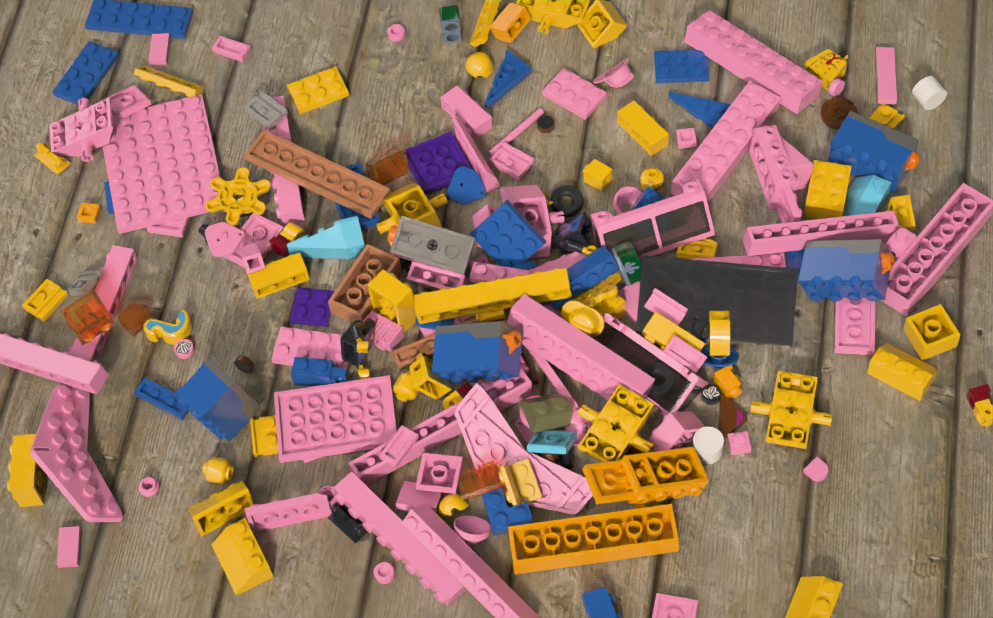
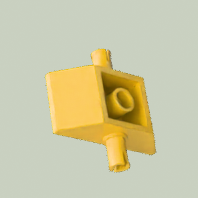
(555, 12)
(411, 203)
(791, 410)
(622, 412)

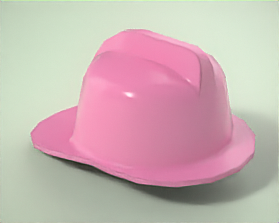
(616, 76)

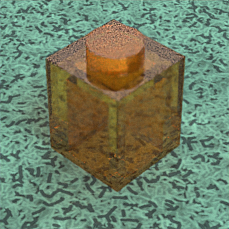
(133, 318)

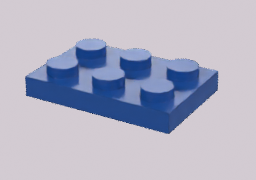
(681, 66)

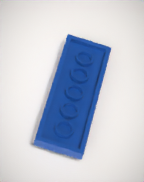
(139, 18)

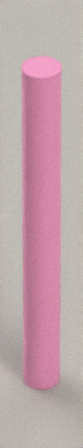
(511, 136)

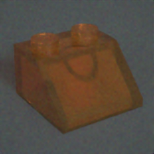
(388, 166)
(87, 317)
(480, 481)

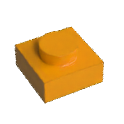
(88, 213)

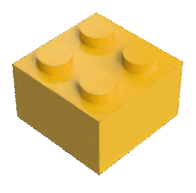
(931, 332)

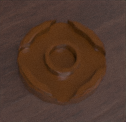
(835, 111)

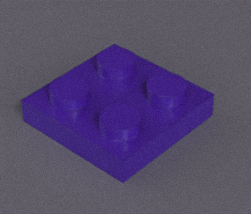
(311, 307)

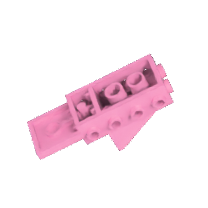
(779, 171)

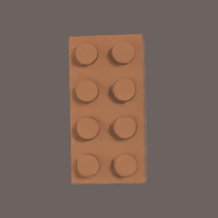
(352, 298)

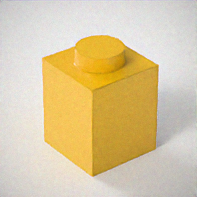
(597, 175)

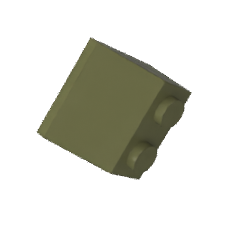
(547, 412)

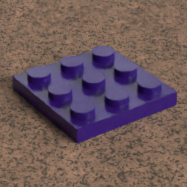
(435, 162)

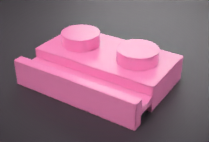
(511, 161)

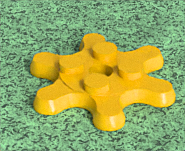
(238, 186)
(604, 289)

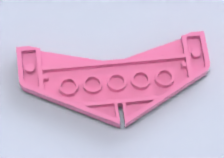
(492, 439)
(63, 455)

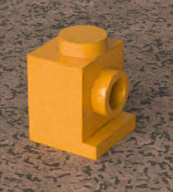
(728, 382)

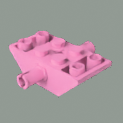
(83, 130)
(533, 207)

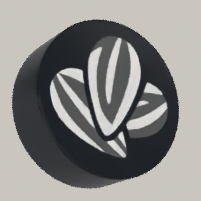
(711, 394)

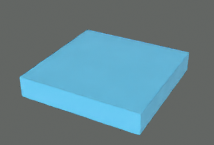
(552, 442)

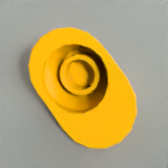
(583, 318)

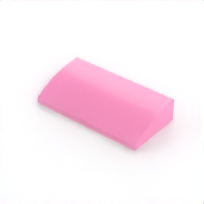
(475, 156)

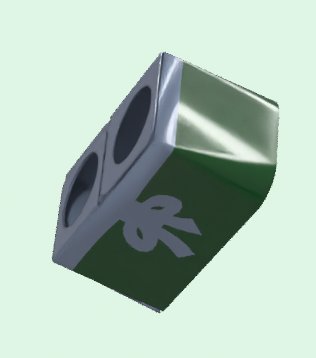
(450, 15)
(628, 262)

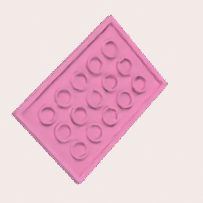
(334, 418)

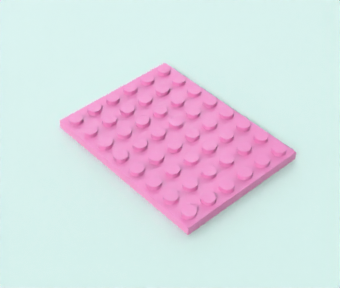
(161, 164)

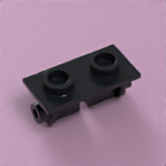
(346, 523)

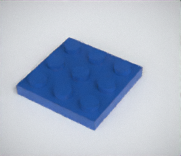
(508, 236)

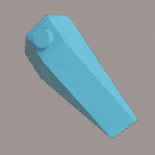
(866, 195)
(338, 242)

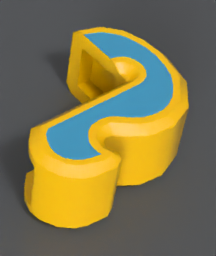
(169, 332)

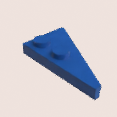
(510, 74)
(703, 109)

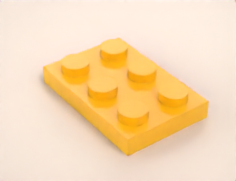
(317, 90)

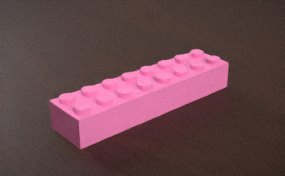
(753, 61)
(728, 140)
(936, 248)
(576, 351)

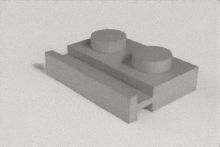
(265, 110)
(84, 284)

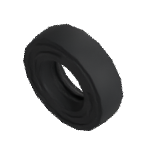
(567, 190)
(667, 373)

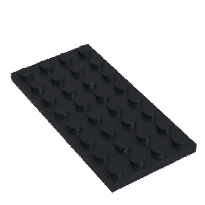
(757, 296)

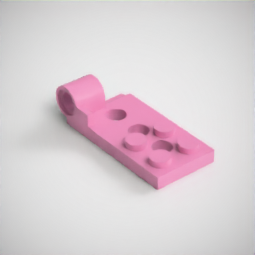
(292, 510)

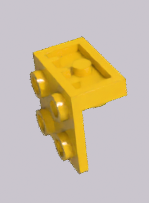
(520, 482)

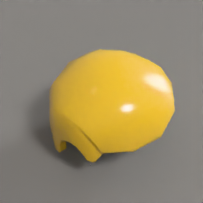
(479, 65)
(450, 502)

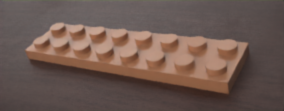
(317, 174)

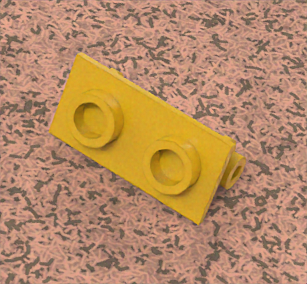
(54, 162)

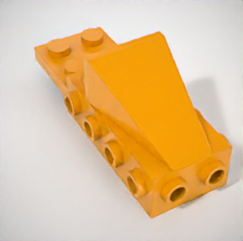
(647, 477)

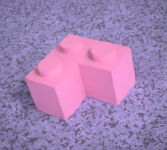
(675, 431)

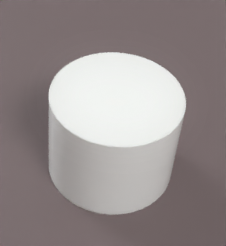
(929, 93)
(708, 444)

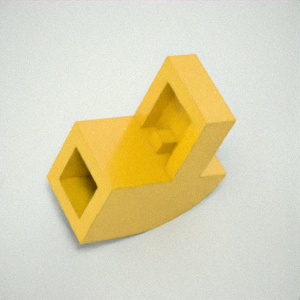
(719, 333)

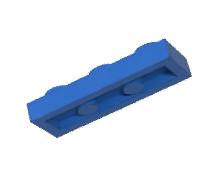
(161, 398)

